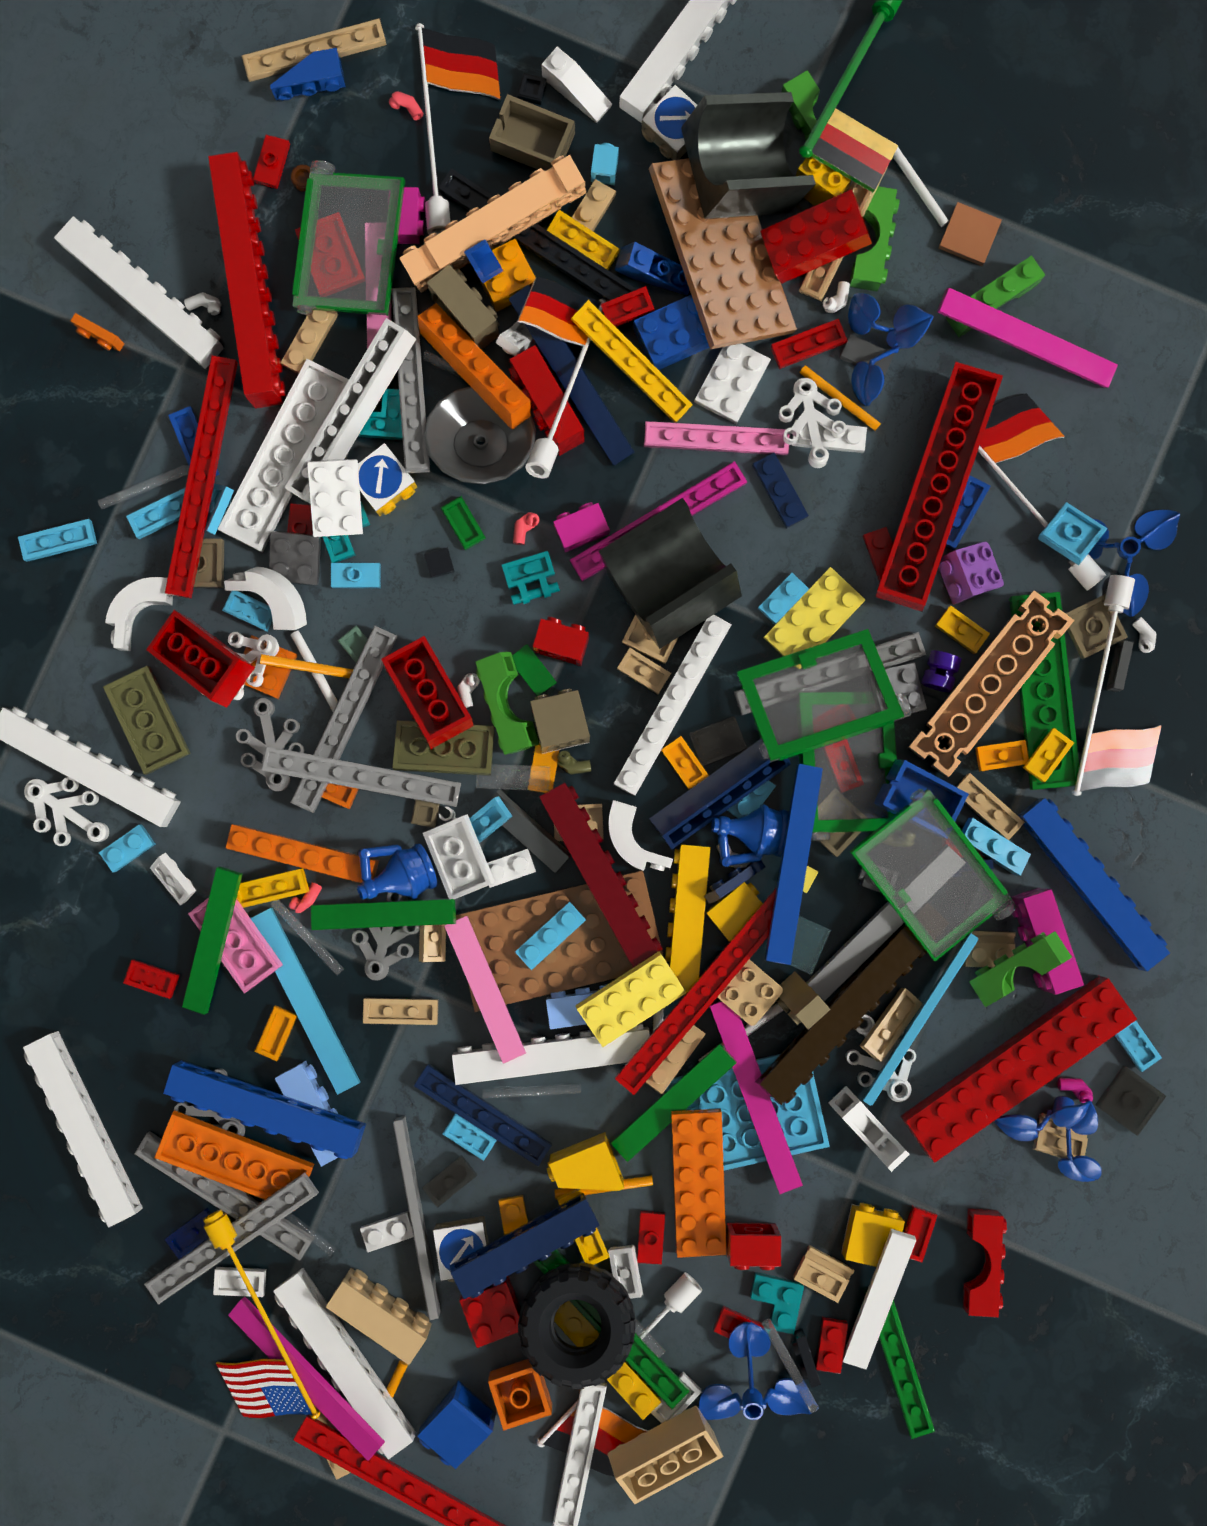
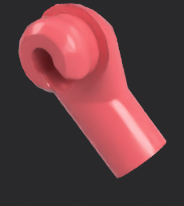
(401, 99)
(523, 525)
(307, 900)

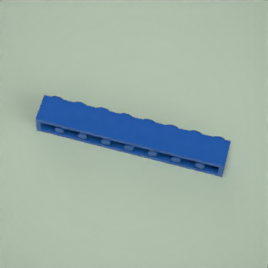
(1093, 885)
(264, 1109)

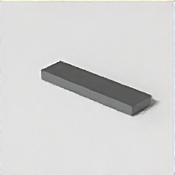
(533, 835)

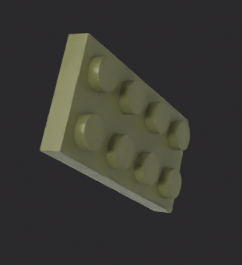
(146, 720)
(463, 754)

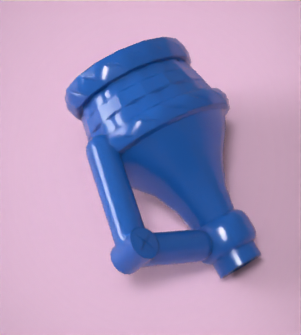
(760, 831)
(406, 873)

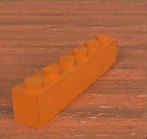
(474, 366)
(297, 853)

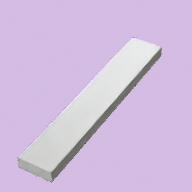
(879, 1298)
(579, 1455)

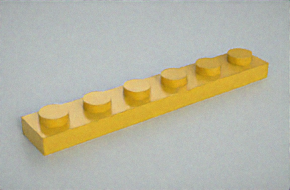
(631, 361)
(626, 1379)

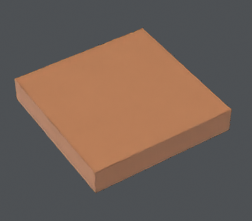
(970, 234)

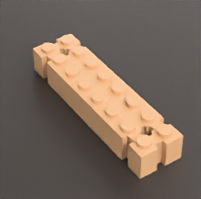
(497, 221)
(991, 683)

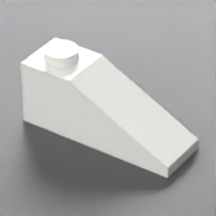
(575, 84)

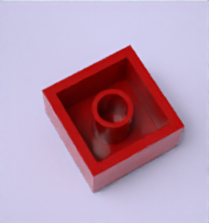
(561, 641)
(753, 1245)
(492, 1313)

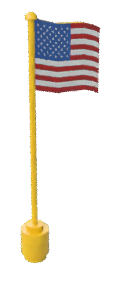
(262, 1385)

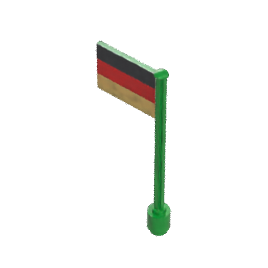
(840, 139)

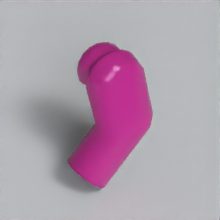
(1077, 1086)

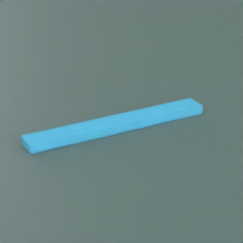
(307, 1005)
(920, 1019)

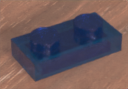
(188, 1235)

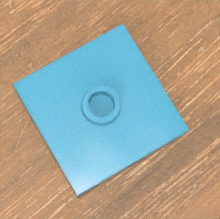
(1072, 533)

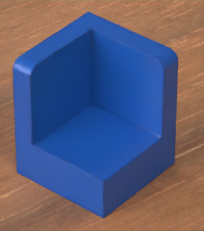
(483, 261)

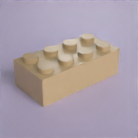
(380, 1315)
(665, 1454)

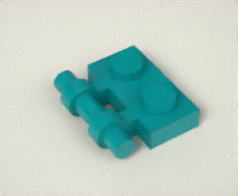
(527, 571)

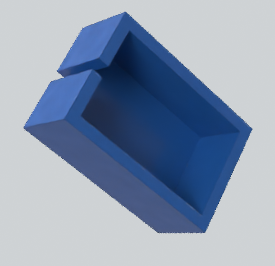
(671, 333)
(907, 778)

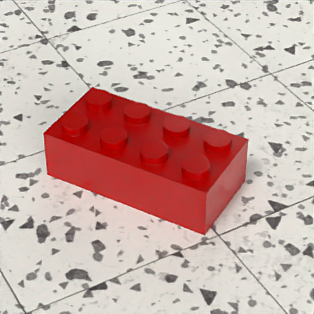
(816, 236)
(539, 385)
(200, 659)
(427, 692)

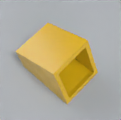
(586, 1166)

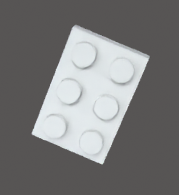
(732, 381)
(335, 497)
(458, 857)

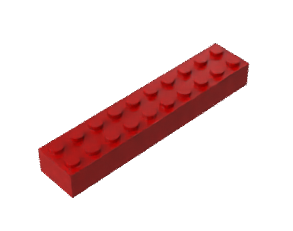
(246, 280)
(939, 486)
(1018, 1067)

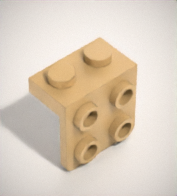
(751, 993)

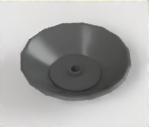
(461, 423)

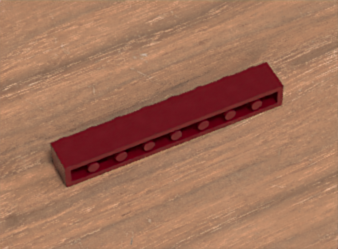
(599, 874)

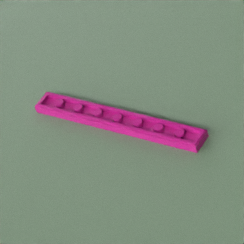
(1027, 338)
(697, 499)
(756, 1099)
(321, 1393)

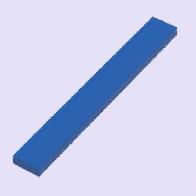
(793, 864)

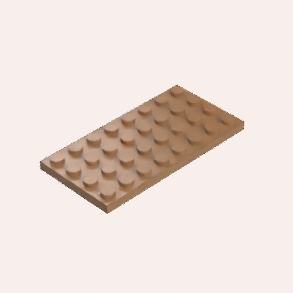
(722, 264)
(582, 959)

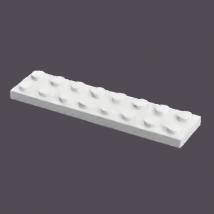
(262, 492)

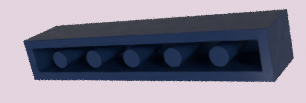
(715, 795)
(523, 1246)

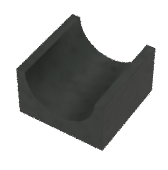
(740, 155)
(670, 574)

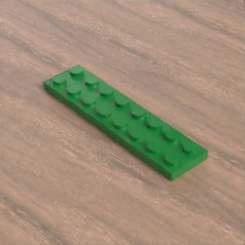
(1048, 703)

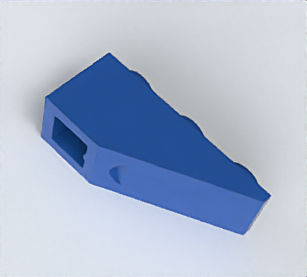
(313, 74)
(651, 268)

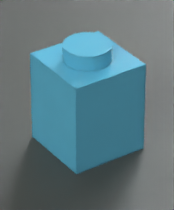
(605, 163)

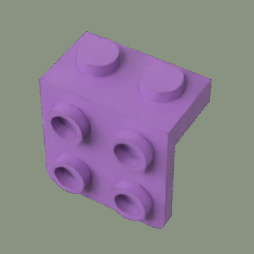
(970, 572)

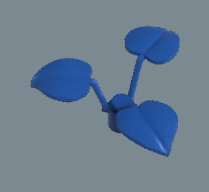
(909, 326)
(1157, 531)
(1079, 1118)
(720, 1403)

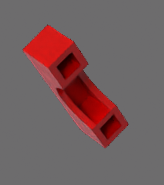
(983, 1293)

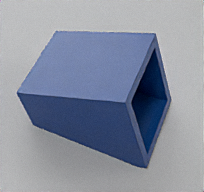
(457, 1425)

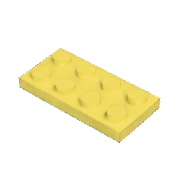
(815, 615)
(630, 999)

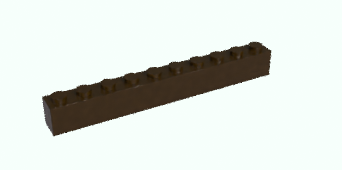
(847, 1008)

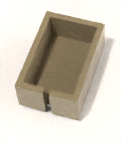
(531, 134)
(464, 306)

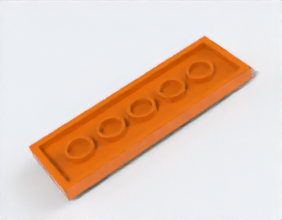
(228, 1157)
(698, 1182)

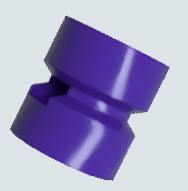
(943, 663)

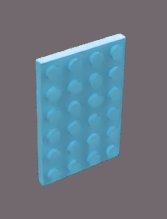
(799, 1119)

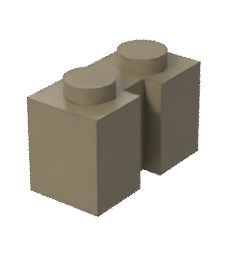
(802, 1001)

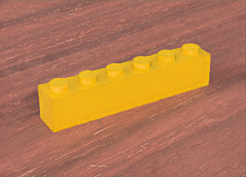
(689, 912)

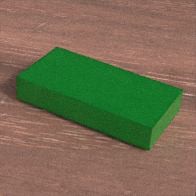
(463, 523)
(533, 671)

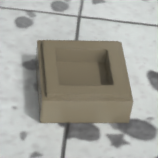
(425, 813)

